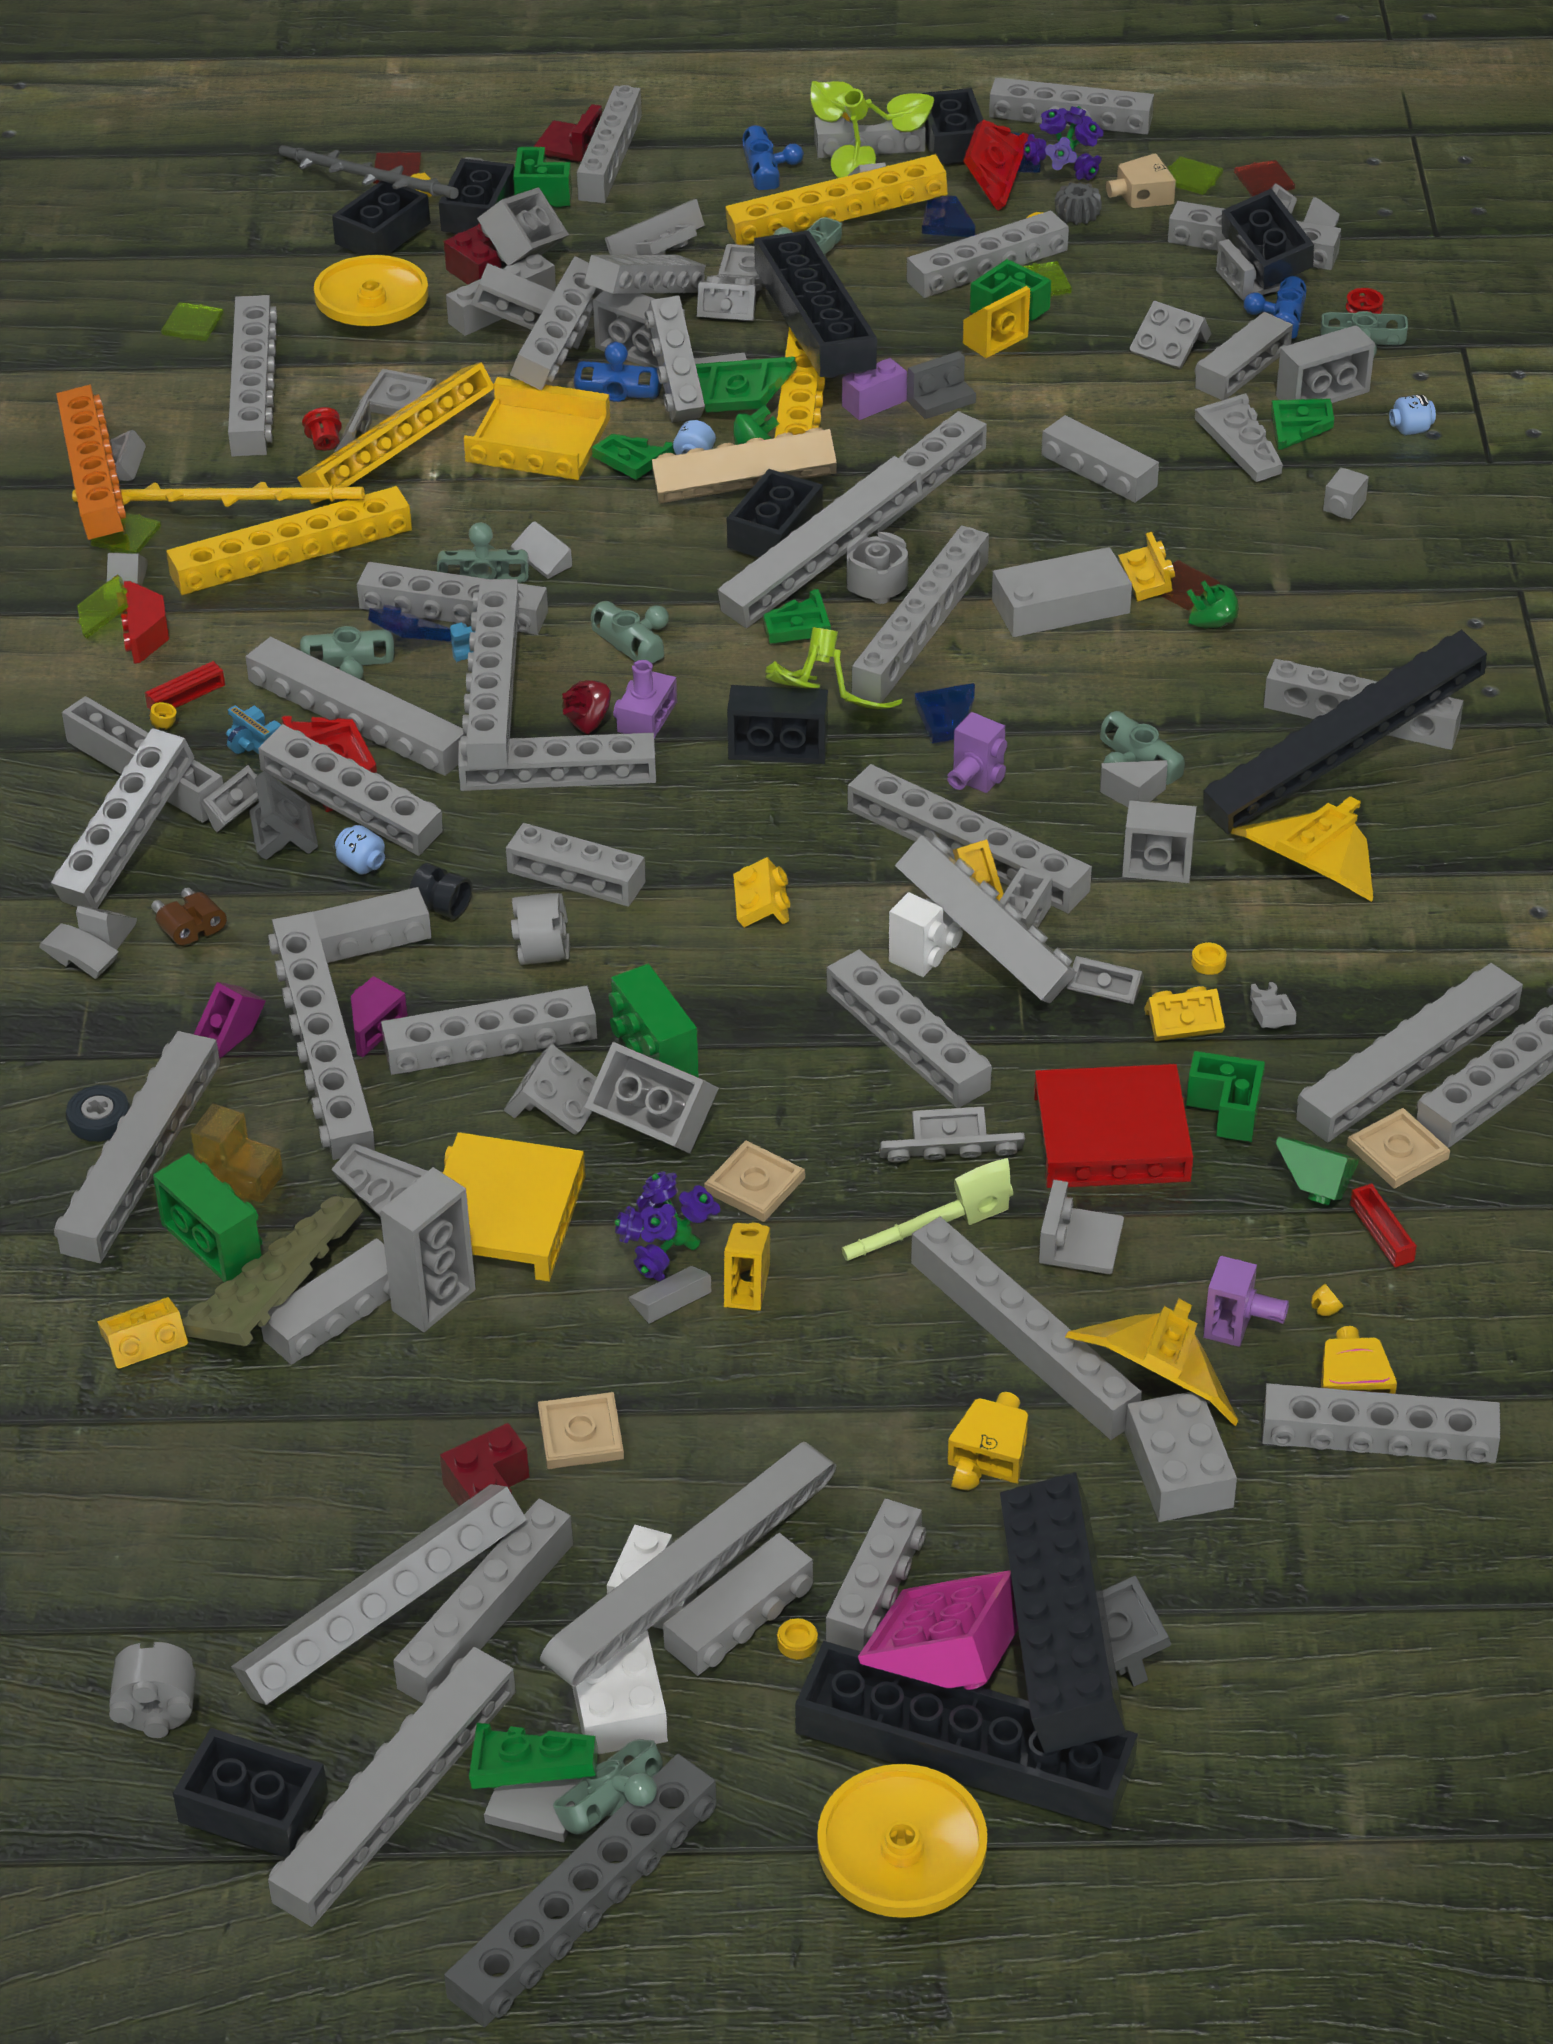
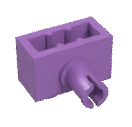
(874, 389)
(646, 701)
(978, 753)
(1234, 1300)

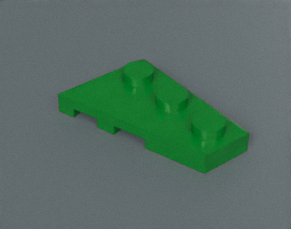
(523, 1758)

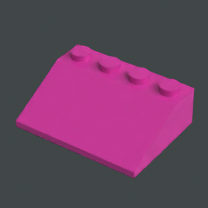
(946, 1631)

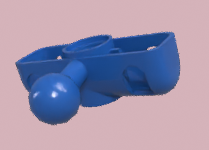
(763, 161)
(1288, 305)
(617, 378)

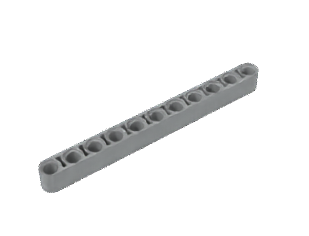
(686, 1564)

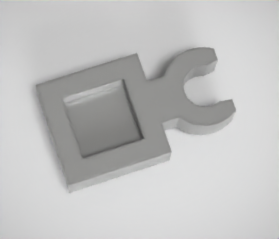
(1270, 1008)

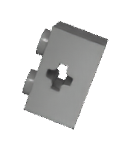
(1030, 894)

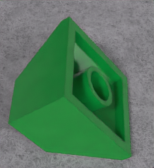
(1318, 1169)

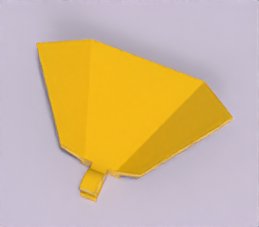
(1321, 841)
(1166, 1346)

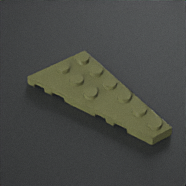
(271, 1278)

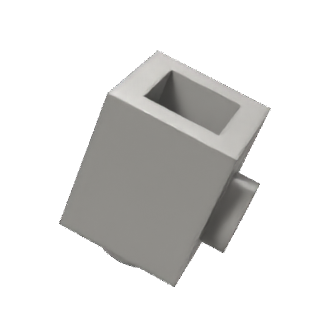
(1345, 493)

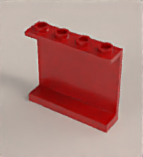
(1114, 1125)

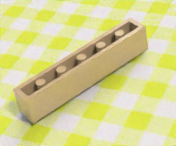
(742, 465)

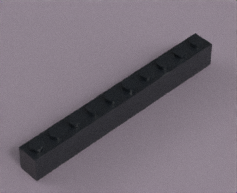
(1344, 731)

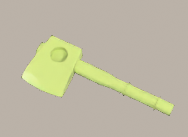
(979, 1196)

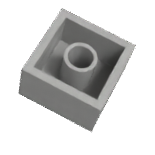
(1159, 841)

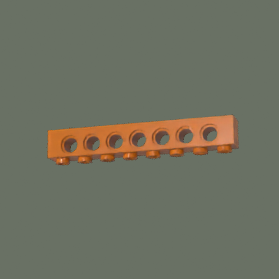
(91, 462)

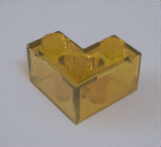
(244, 1164)

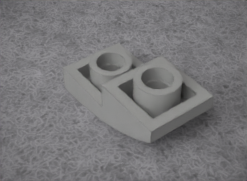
(74, 945)

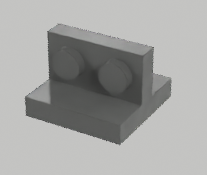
(939, 386)
(280, 818)
(1133, 1628)

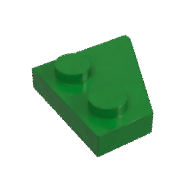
(1300, 420)
(629, 454)
(796, 619)

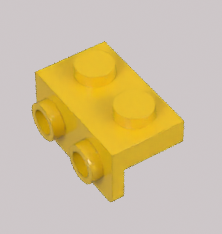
(761, 892)

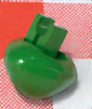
(753, 426)
(1214, 607)

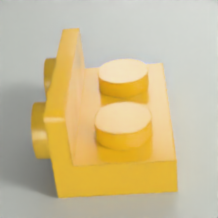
(1148, 569)
(1185, 1013)
(143, 1332)

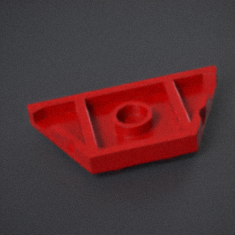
(995, 159)
(340, 736)

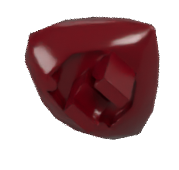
(586, 704)

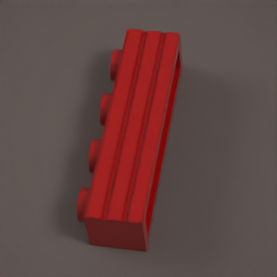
(187, 686)
(1383, 1225)

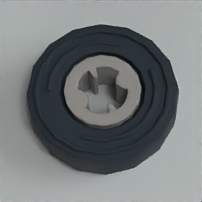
(83, 1110)

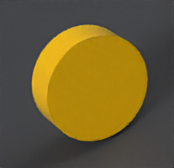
(1209, 958)
(797, 1638)

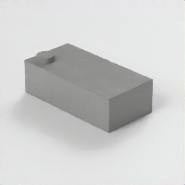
(1061, 592)
(428, 1249)

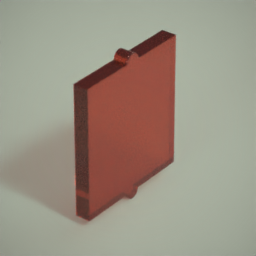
(389, 161)
(1263, 176)
(1184, 580)

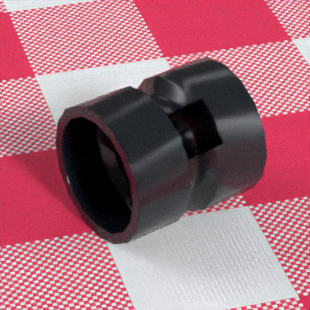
(443, 891)

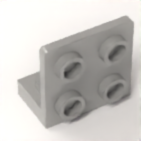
(1239, 271)
(727, 299)
(1169, 335)
(556, 1088)
(1078, 1236)

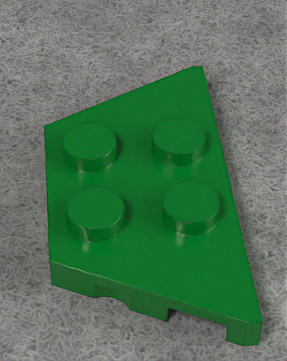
(743, 382)

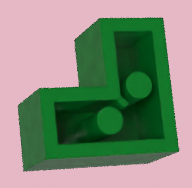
(551, 177)
(1007, 279)
(1230, 1087)

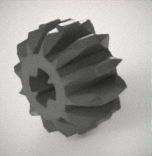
(1078, 203)

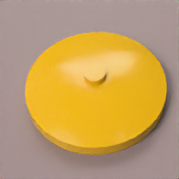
(371, 290)
(902, 1840)

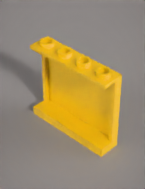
(539, 429)
(517, 1196)

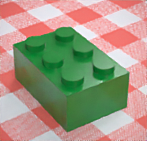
(652, 1019)
(207, 1216)

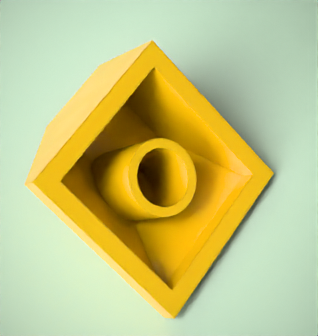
(998, 324)

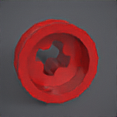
(1371, 301)
(331, 427)

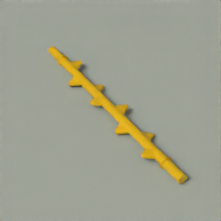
(231, 495)

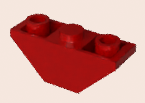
(144, 621)

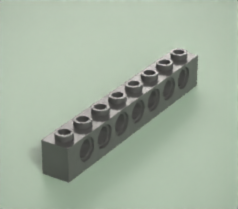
(560, 1894)

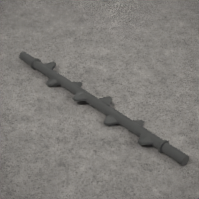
(370, 173)

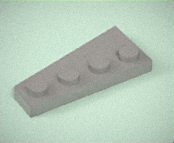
(1241, 436)
(375, 1175)

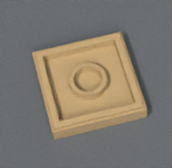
(1398, 1148)
(754, 1180)
(580, 1430)

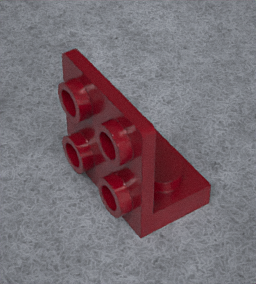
(570, 139)

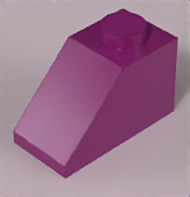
(370, 1005)
(229, 1016)

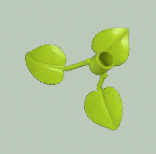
(836, 97)
(821, 649)

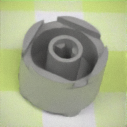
(877, 566)
(540, 928)
(152, 1688)

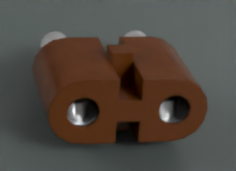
(186, 921)

